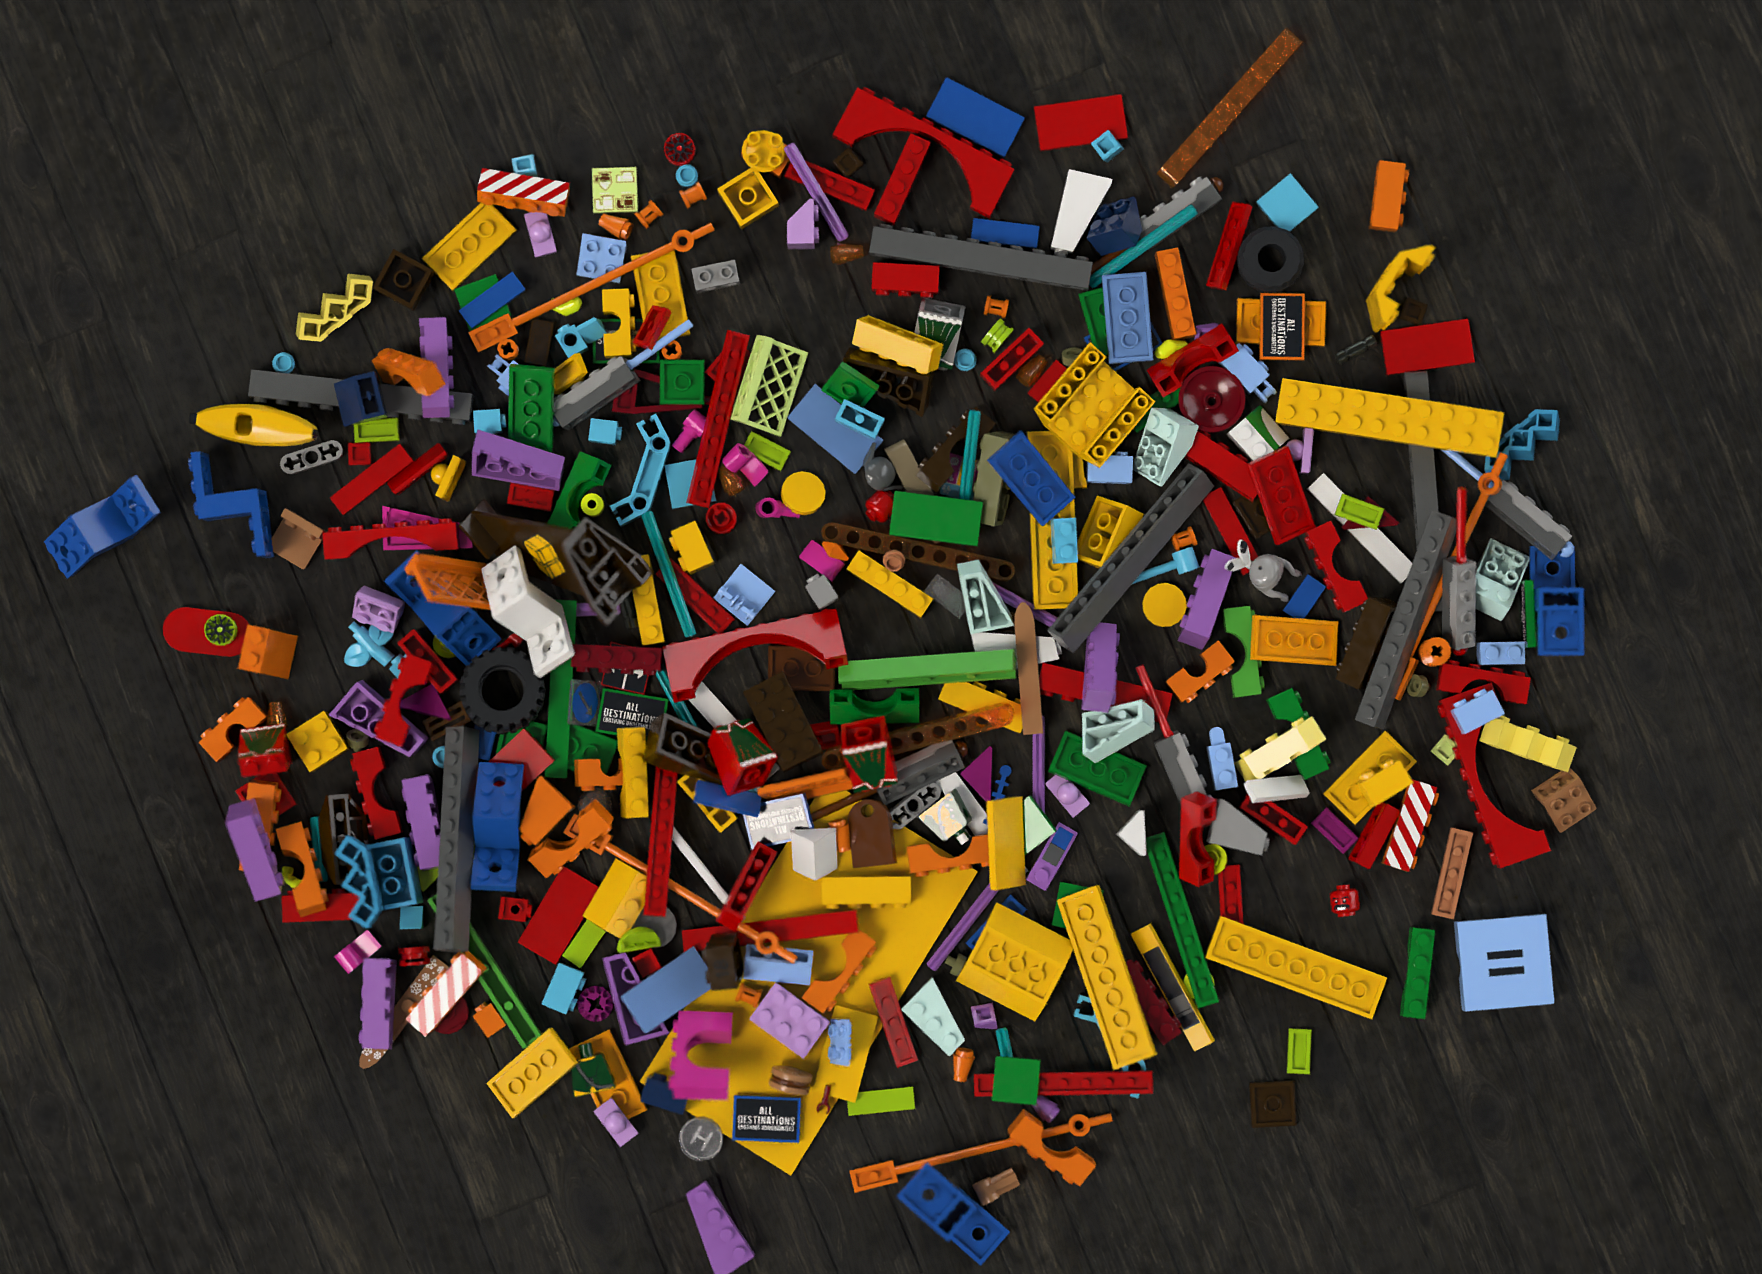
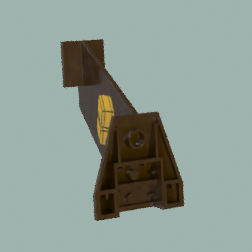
(574, 559)

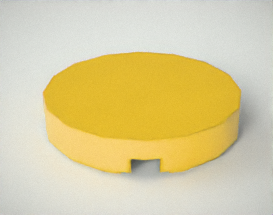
(803, 493)
(1164, 605)

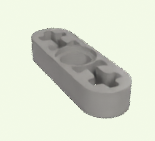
(294, 457)
(929, 800)

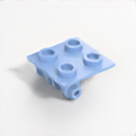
(600, 256)
(744, 594)
(839, 1049)

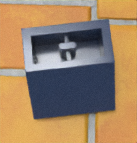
(1115, 226)
(360, 399)
(657, 1093)

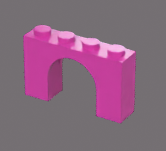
(691, 1030)

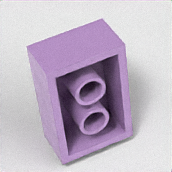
(789, 1020)

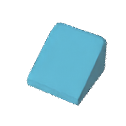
(1107, 146)
(525, 165)
(591, 330)
(411, 917)

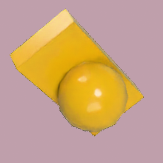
(569, 373)
(447, 477)

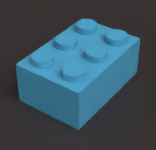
(396, 873)

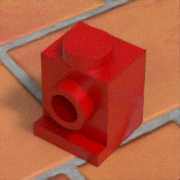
(506, 905)

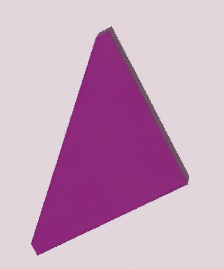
(426, 702)
(979, 774)

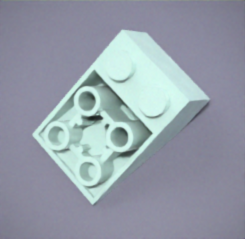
(1163, 444)
(1498, 578)

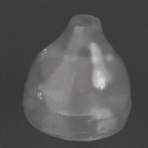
(588, 796)

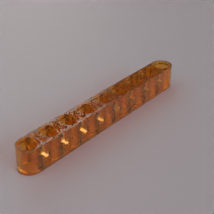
(1229, 107)
(908, 545)
(930, 737)

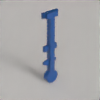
(1004, 772)

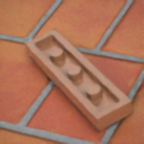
(1451, 873)

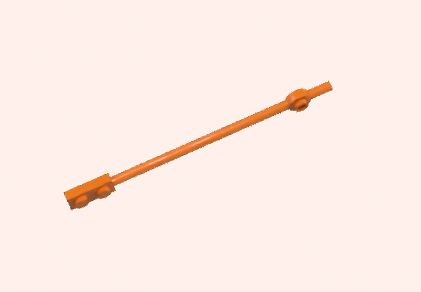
(506, 327)
(1483, 485)
(603, 843)
(886, 1173)

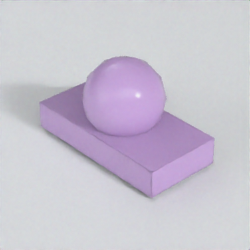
(540, 234)
(1302, 450)
(1067, 795)
(615, 1122)

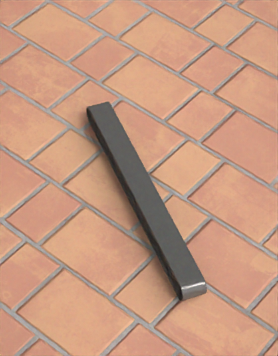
(1421, 464)

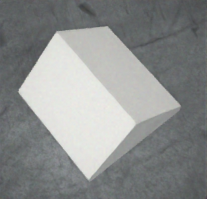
(1134, 833)
(814, 851)

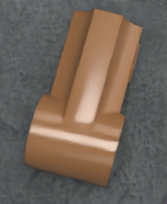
(990, 1188)

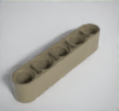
(907, 469)

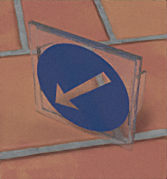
(584, 702)

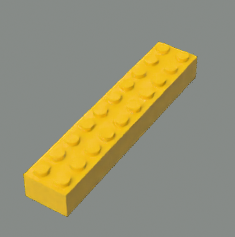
(1389, 418)

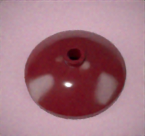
(1216, 384)

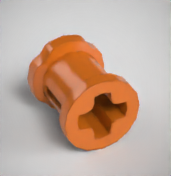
(692, 195)
(641, 215)
(997, 303)
(505, 343)
(673, 356)
(1183, 539)
(748, 995)

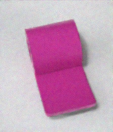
(744, 460)
(818, 559)
(354, 953)

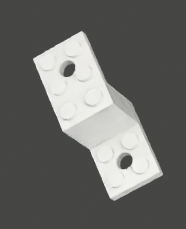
(527, 611)

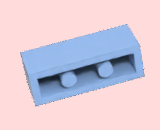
(776, 968)

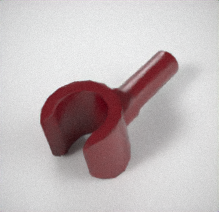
(825, 1099)

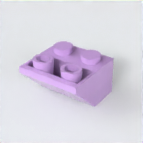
(801, 229)
(377, 609)

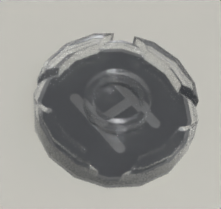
(701, 1138)

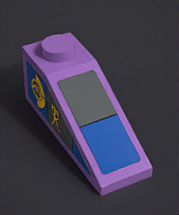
(1051, 856)

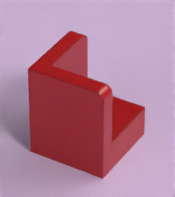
(647, 962)

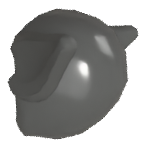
(879, 471)

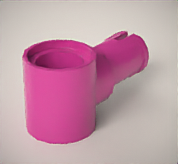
(692, 428)
(778, 509)

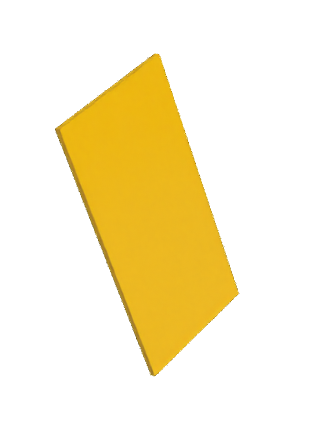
(902, 944)

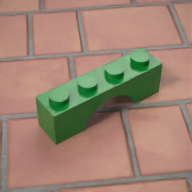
(585, 474)
(1287, 707)
(898, 708)
(1418, 973)

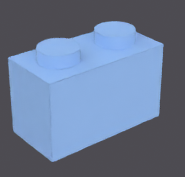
(1115, 470)
(1500, 653)
(1477, 711)

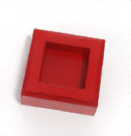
(359, 453)

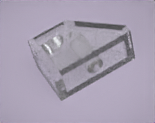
(946, 595)

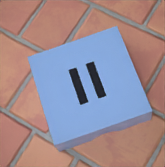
(1504, 962)

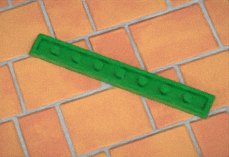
(558, 728)
(1181, 920)

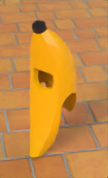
(255, 425)

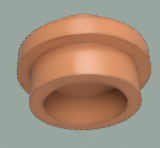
(893, 560)

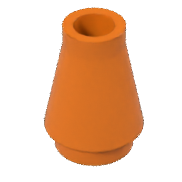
(617, 226)
(842, 834)
(962, 1060)

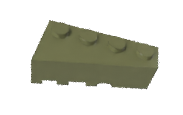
(989, 485)

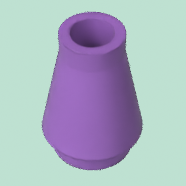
(1046, 1109)

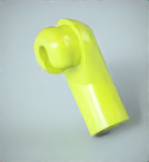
(569, 307)
(1169, 347)

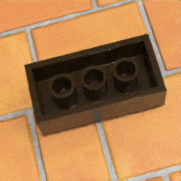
(783, 722)

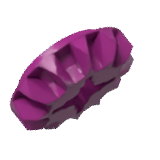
(605, 1001)

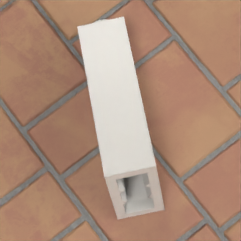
(1078, 205)
(1046, 646)

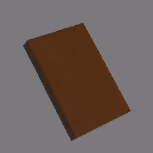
(800, 668)

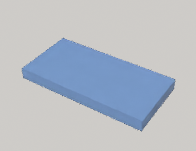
(1127, 318)
(816, 418)
(667, 990)

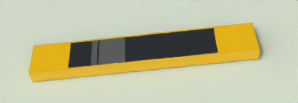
(1172, 987)

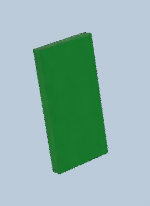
(531, 406)
(936, 518)
(1111, 777)

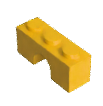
(619, 303)
(719, 818)

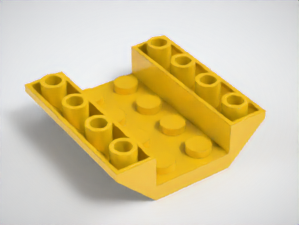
(1380, 307)
(1092, 407)
(1016, 962)

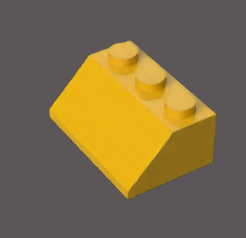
(1105, 530)
(618, 899)

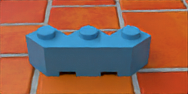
(1521, 439)
(361, 881)

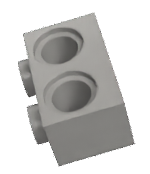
(715, 276)
(821, 591)

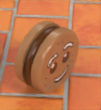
(790, 1080)

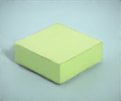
(1443, 749)

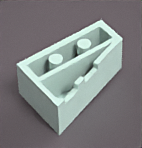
(981, 599)
(1111, 731)
(932, 1015)

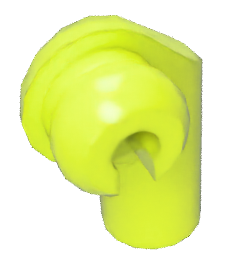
(291, 880)

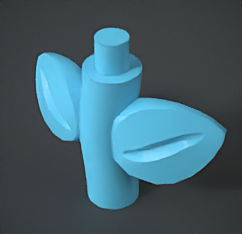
(368, 645)

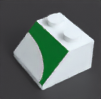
(1257, 435)

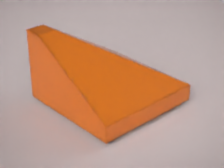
(835, 551)

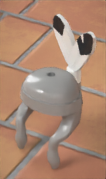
(1263, 571)

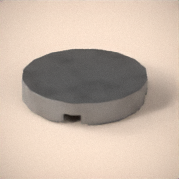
(663, 926)

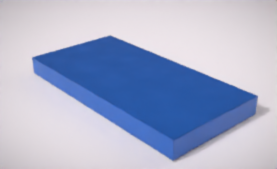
(975, 117)
(1031, 478)

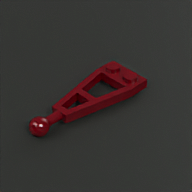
(626, 401)

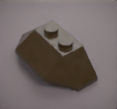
(337, 819)

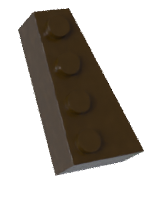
(894, 381)
(1366, 642)

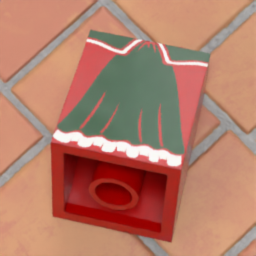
(264, 750)
(868, 754)
(741, 756)

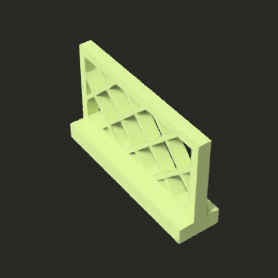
(751, 384)

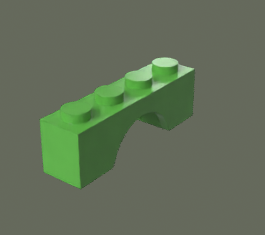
(1246, 680)

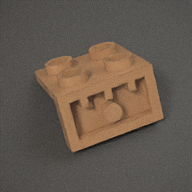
(296, 539)
(1564, 799)

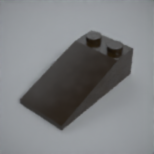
(680, 749)

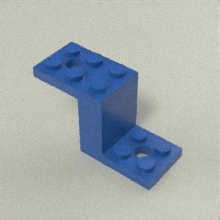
(231, 504)
(101, 526)
(1557, 604)
(449, 623)
(497, 826)
(953, 1213)

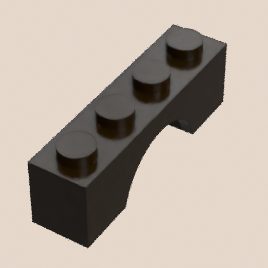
(938, 468)

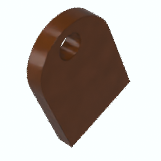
(871, 836)

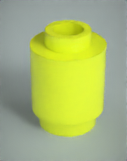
(599, 505)

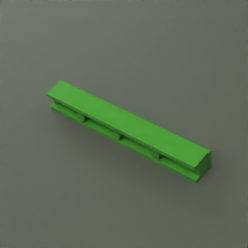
(928, 669)
(500, 990)

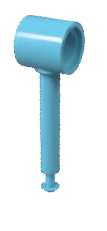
(1183, 561)

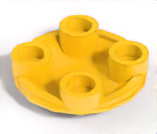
(763, 150)

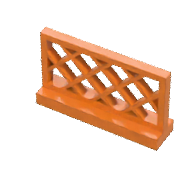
(454, 571)
(813, 785)

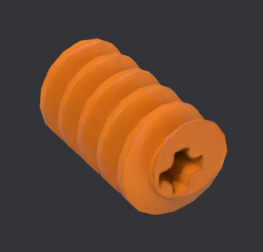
(1426, 648)

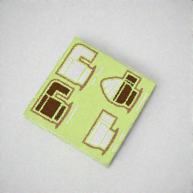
(614, 190)

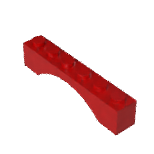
(344, 544)

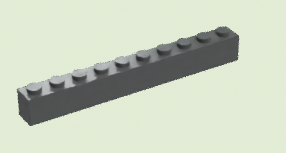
(981, 258)
(321, 391)
(1130, 558)
(1407, 620)
(456, 839)

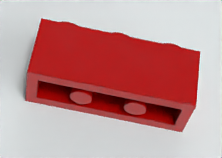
(905, 279)
(1012, 359)
(441, 676)
(1274, 819)

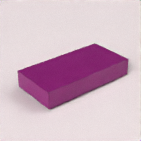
(1334, 830)

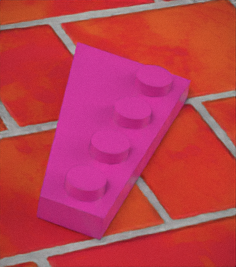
(393, 516)

